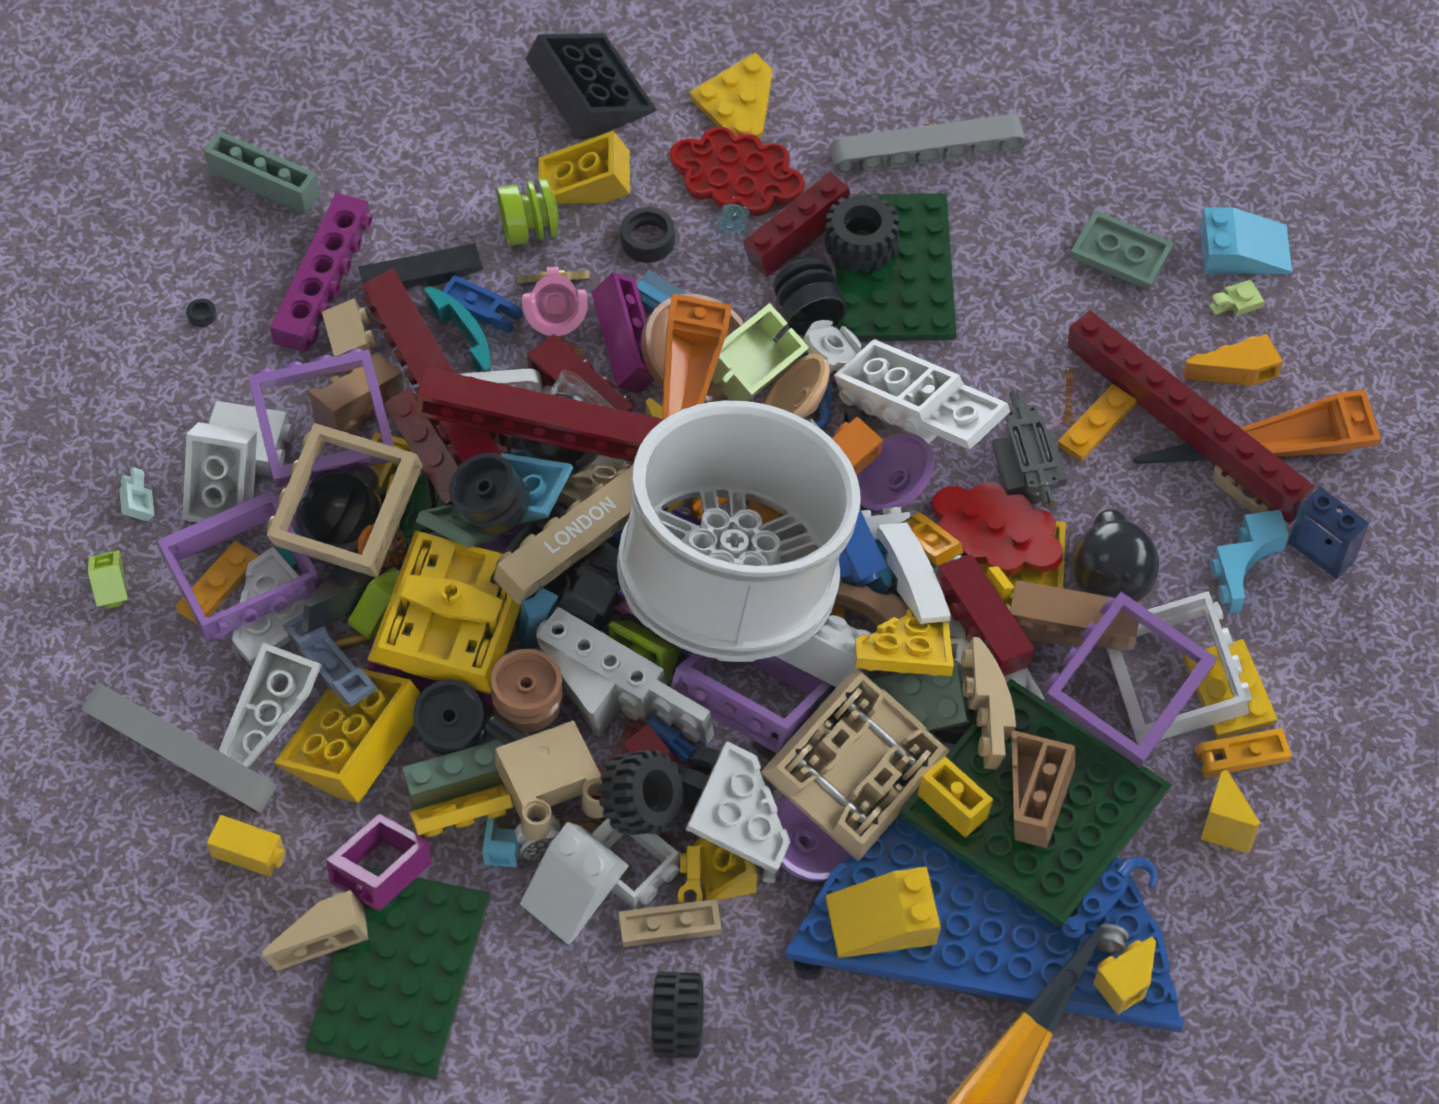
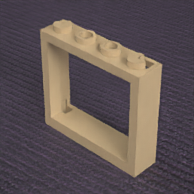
(386, 522)

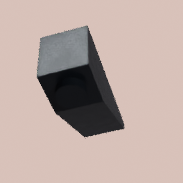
(334, 597)

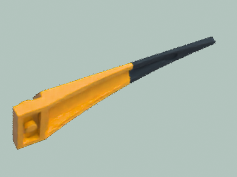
(1013, 1061)

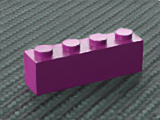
(622, 325)

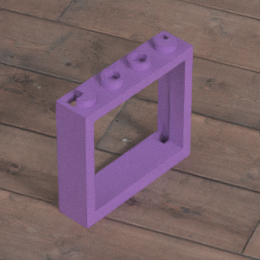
(297, 372)
(220, 528)
(745, 714)
(1097, 726)

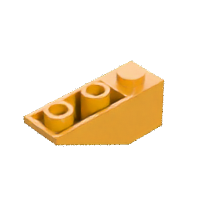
(1241, 364)

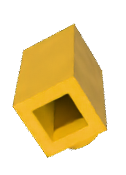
(246, 846)

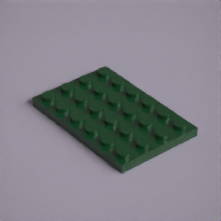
(915, 290)
(400, 989)

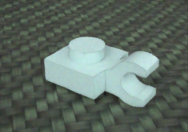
(134, 498)

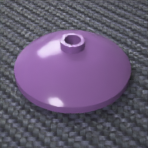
(897, 473)
(821, 851)

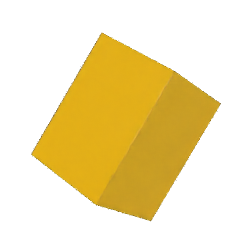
(1230, 817)
(725, 873)

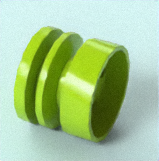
(527, 212)

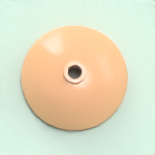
(800, 386)

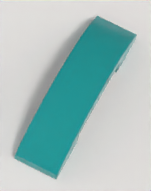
(446, 309)

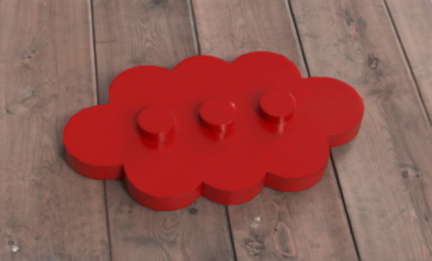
(737, 170)
(999, 528)

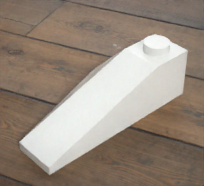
(269, 699)

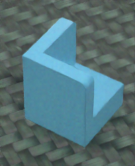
(500, 846)

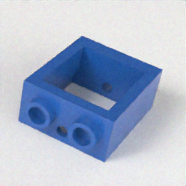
(861, 556)

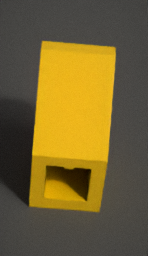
(1127, 977)

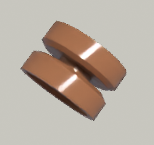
(527, 689)

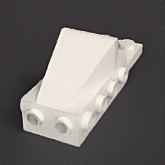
(917, 396)
(608, 676)

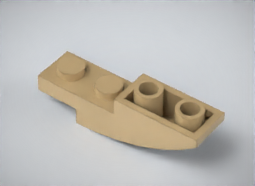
(989, 695)

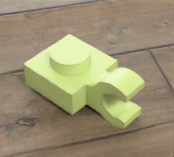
(1238, 297)

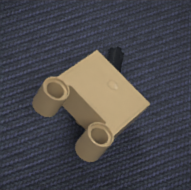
(545, 772)

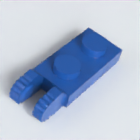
(483, 303)

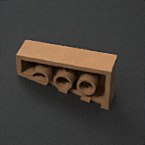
(1063, 615)

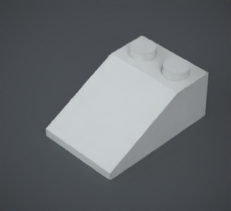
(572, 881)

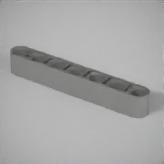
(927, 144)
(179, 747)

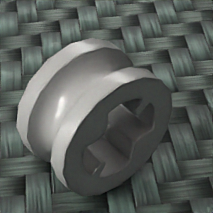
(1113, 939)

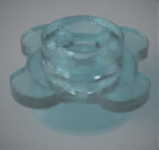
(730, 211)

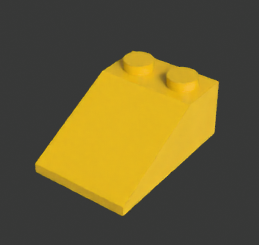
(588, 171)
(884, 914)

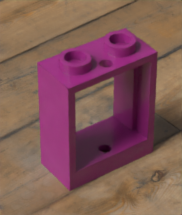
(367, 887)

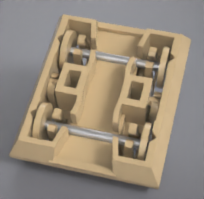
(855, 763)

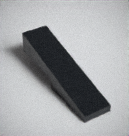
(429, 268)

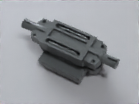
(1028, 454)

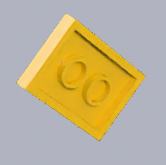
(1217, 689)
(461, 811)

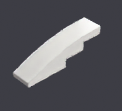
(915, 575)

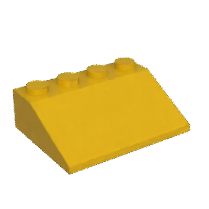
(349, 746)

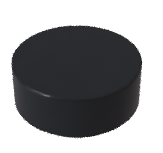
(201, 312)

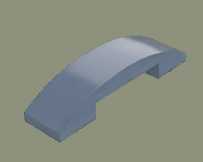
(336, 670)

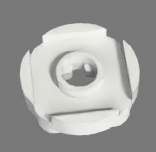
(824, 338)

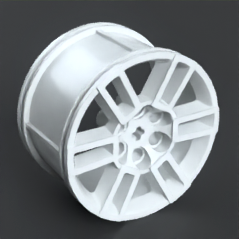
(731, 580)

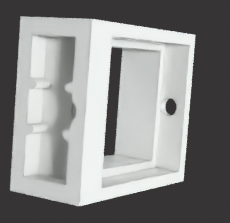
(659, 848)

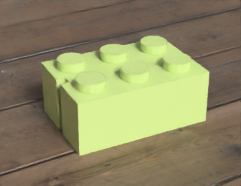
(753, 359)

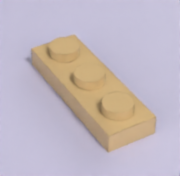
(670, 923)

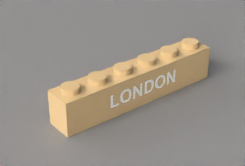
(566, 539)

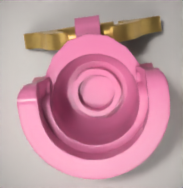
(555, 302)

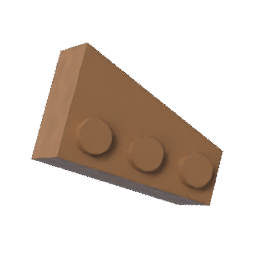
(347, 400)
(1039, 785)

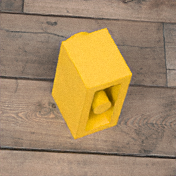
(955, 796)

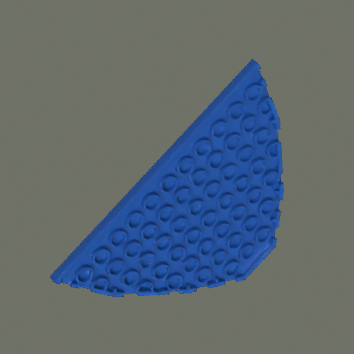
(986, 936)

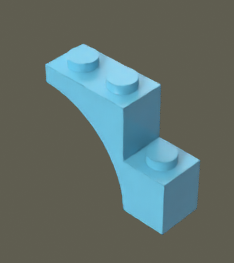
(1258, 537)

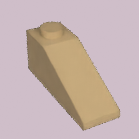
(323, 929)

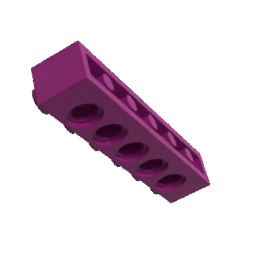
(321, 272)

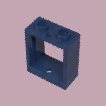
(1313, 540)

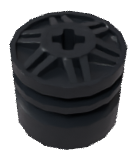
(809, 294)

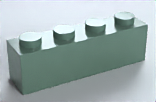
(262, 172)
(452, 775)

